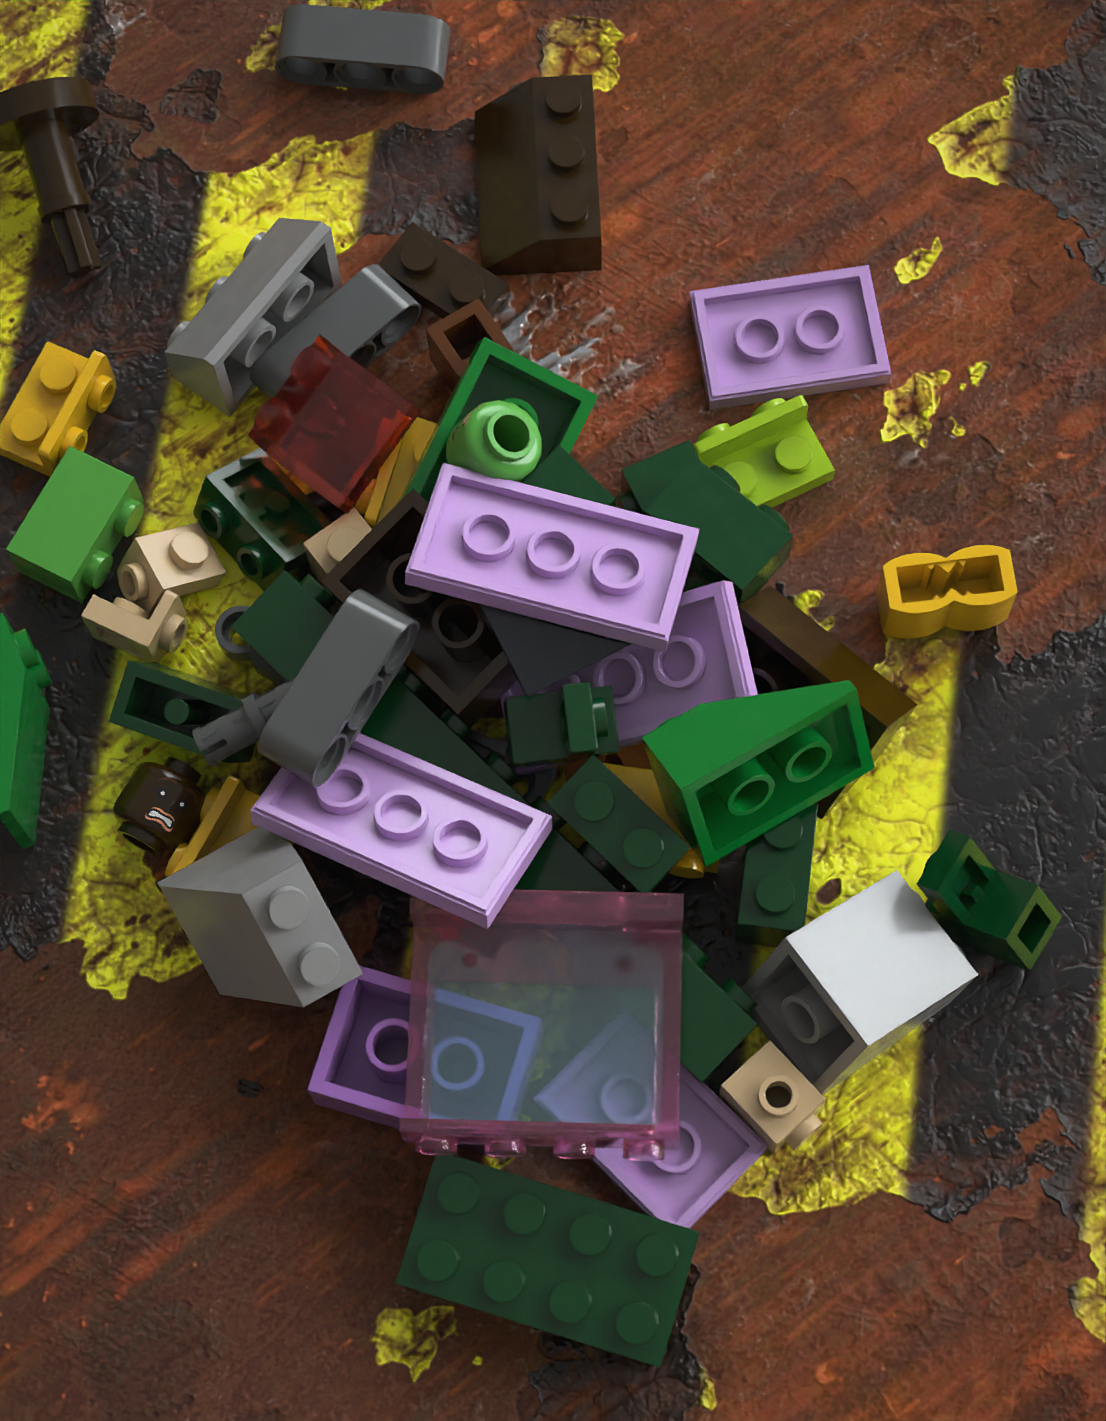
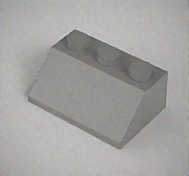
(245, 314)

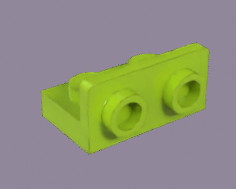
(770, 453)

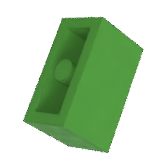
(77, 525)

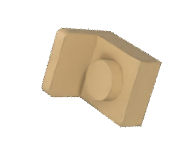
(127, 627)

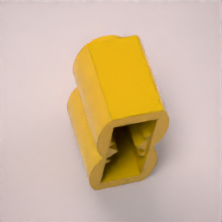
(963, 591)

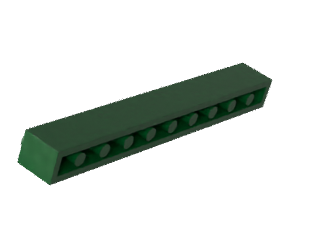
(285, 629)

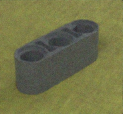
(363, 49)
(359, 318)
(338, 687)

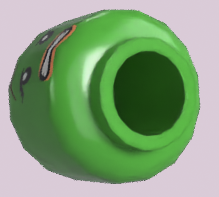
(496, 441)

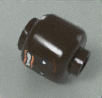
(160, 806)

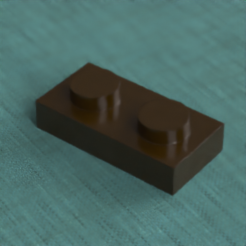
(440, 275)

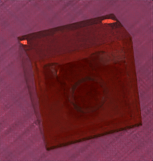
(333, 423)

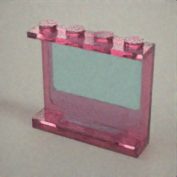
(547, 1026)

